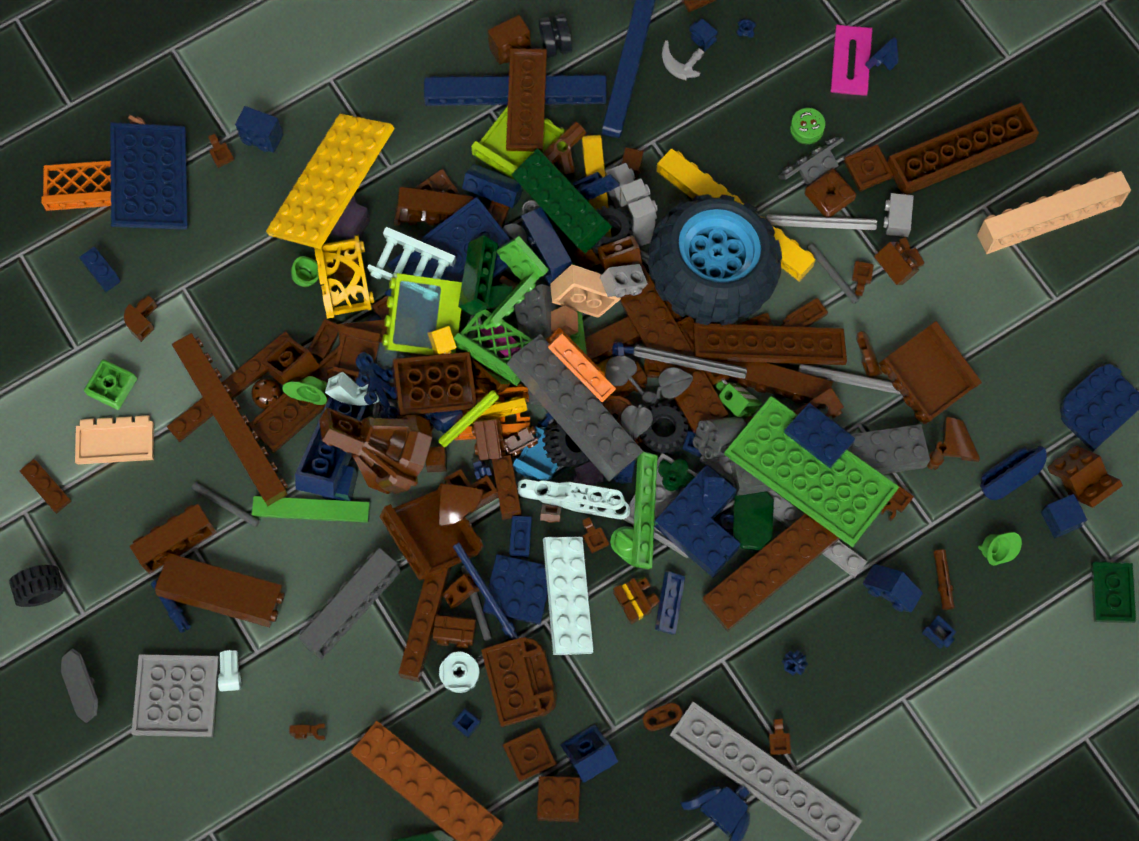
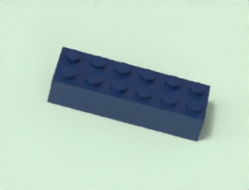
(322, 464)

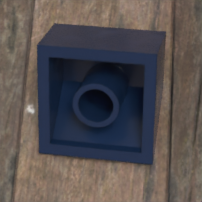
(589, 753)

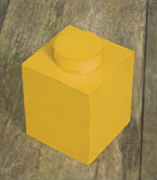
(442, 340)

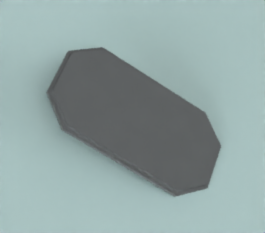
(79, 685)

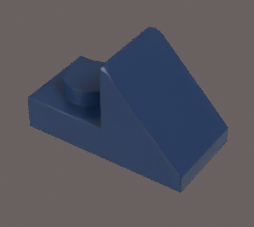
(887, 55)

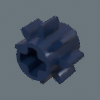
(795, 662)

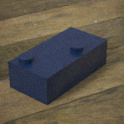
(545, 243)

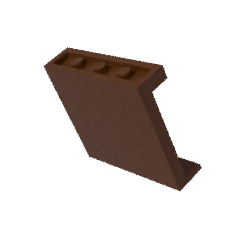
(929, 373)
(423, 540)

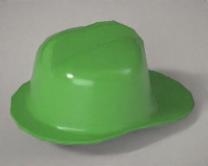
(307, 389)
(622, 543)
(1001, 547)

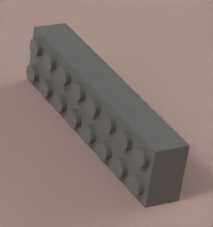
(574, 408)

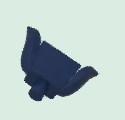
(724, 809)

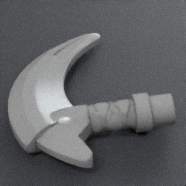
(680, 70)

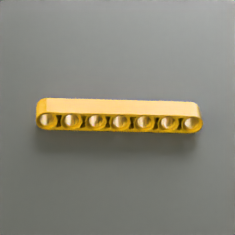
(594, 163)

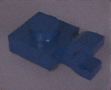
(480, 468)

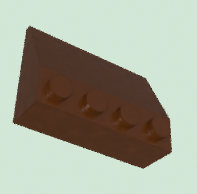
(434, 383)

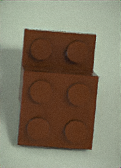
(1084, 476)

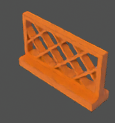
(77, 199)

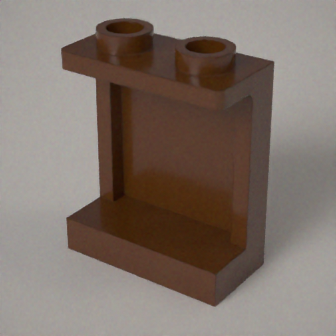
(351, 345)

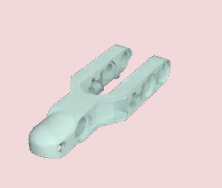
(568, 497)

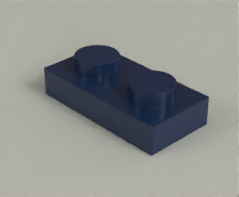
(520, 536)

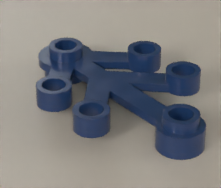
(367, 366)

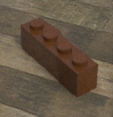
(427, 205)

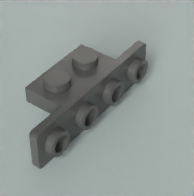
(815, 164)

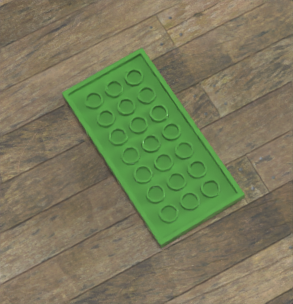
(838, 498)

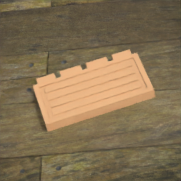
(114, 441)

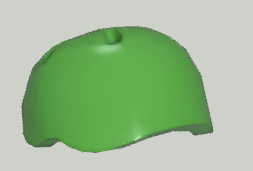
(302, 276)

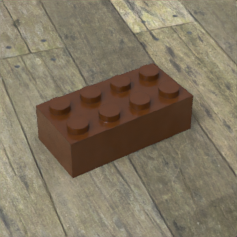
(174, 537)

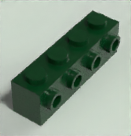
(478, 275)

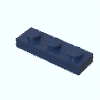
(670, 603)

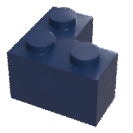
(893, 586)

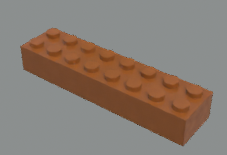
(425, 786)

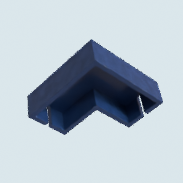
(692, 528)

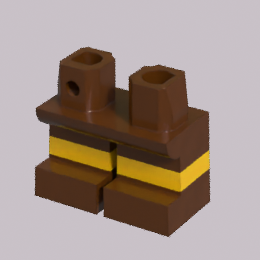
(634, 601)

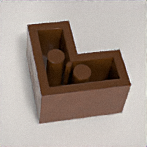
(485, 484)

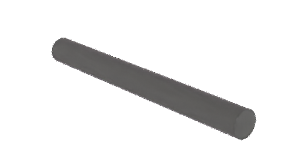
(832, 272)
(225, 504)
(479, 611)

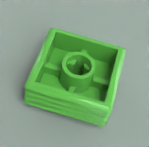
(110, 373)

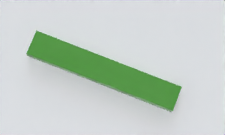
(312, 509)
(644, 511)

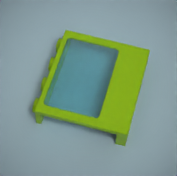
(417, 308)

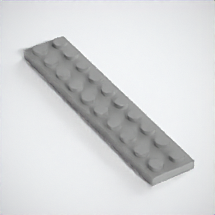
(764, 776)

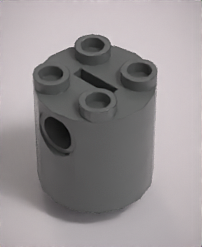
(717, 435)

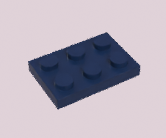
(819, 435)

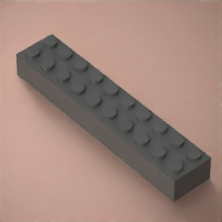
(883, 450)

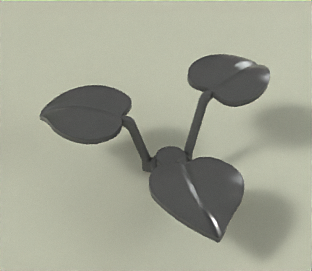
(672, 384)

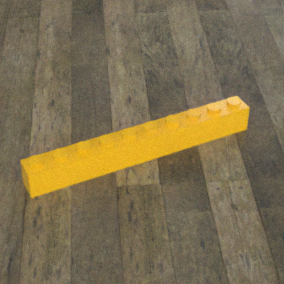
(694, 183)

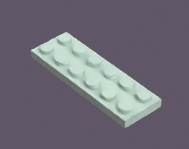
(567, 595)

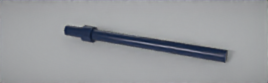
(508, 628)

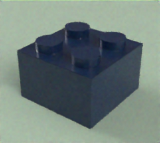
(259, 129)

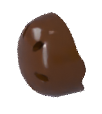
(265, 392)

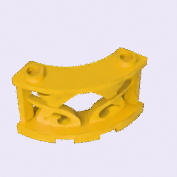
(326, 255)

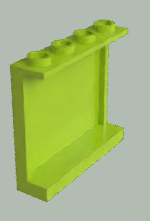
(493, 146)

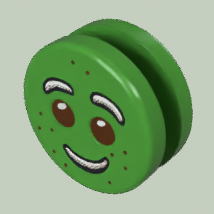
(807, 126)

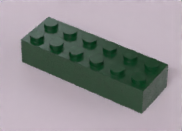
(561, 201)

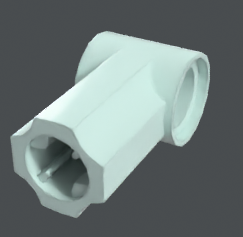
(229, 676)

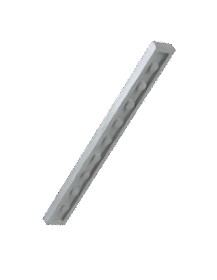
(788, 514)

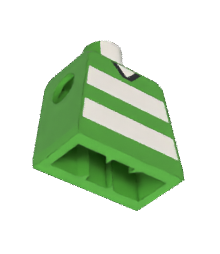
(738, 399)

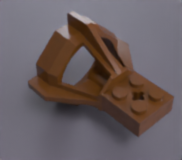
(381, 443)

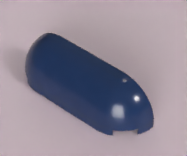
(1013, 472)

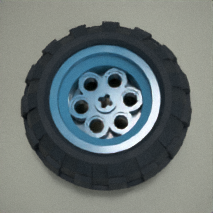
(736, 238)

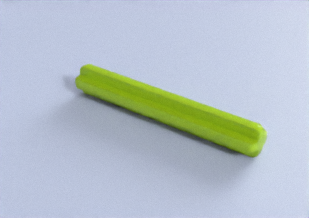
(468, 418)

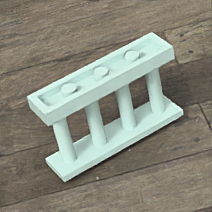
(410, 244)

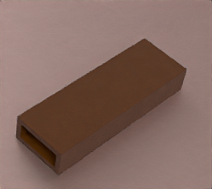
(219, 590)

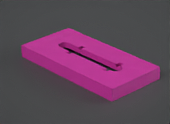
(839, 81)

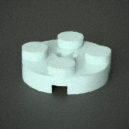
(451, 664)

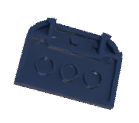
(1099, 406)

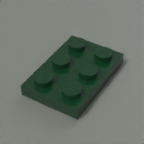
(1113, 592)

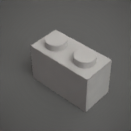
(898, 215)

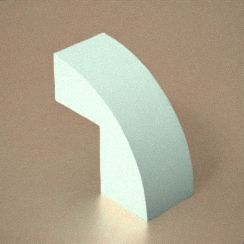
(346, 391)

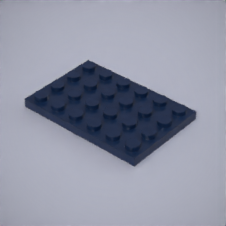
(148, 176)
(453, 237)

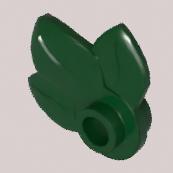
(677, 472)

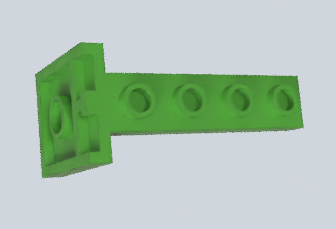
(527, 268)

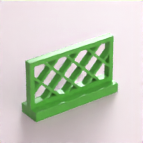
(486, 356)

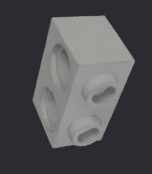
(623, 280)

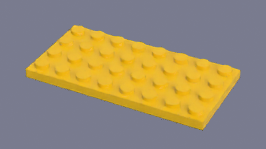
(330, 180)

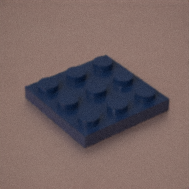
(518, 589)

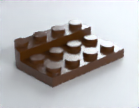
(520, 680)

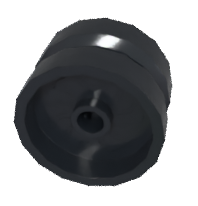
(555, 35)

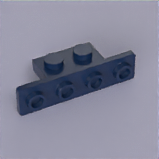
(595, 185)

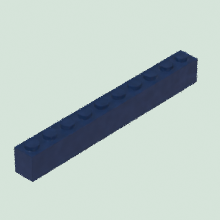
(494, 90)

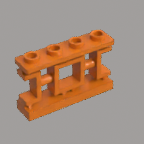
(580, 364)
(507, 429)

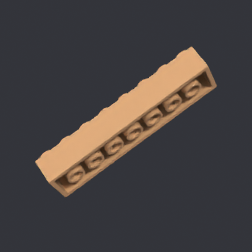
(1053, 212)

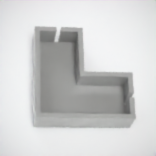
(634, 199)

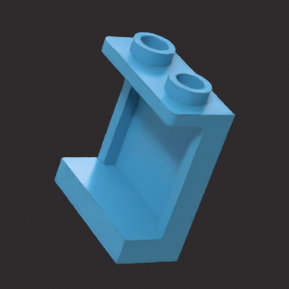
(534, 462)

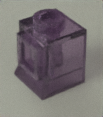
(587, 474)

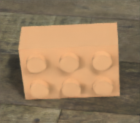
(581, 291)

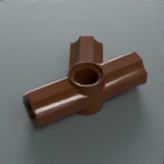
(564, 158)

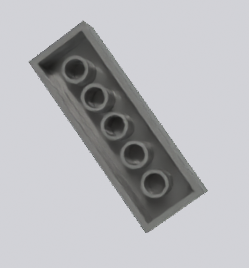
(534, 317)
(349, 604)

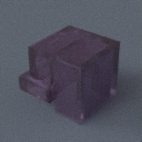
(352, 221)

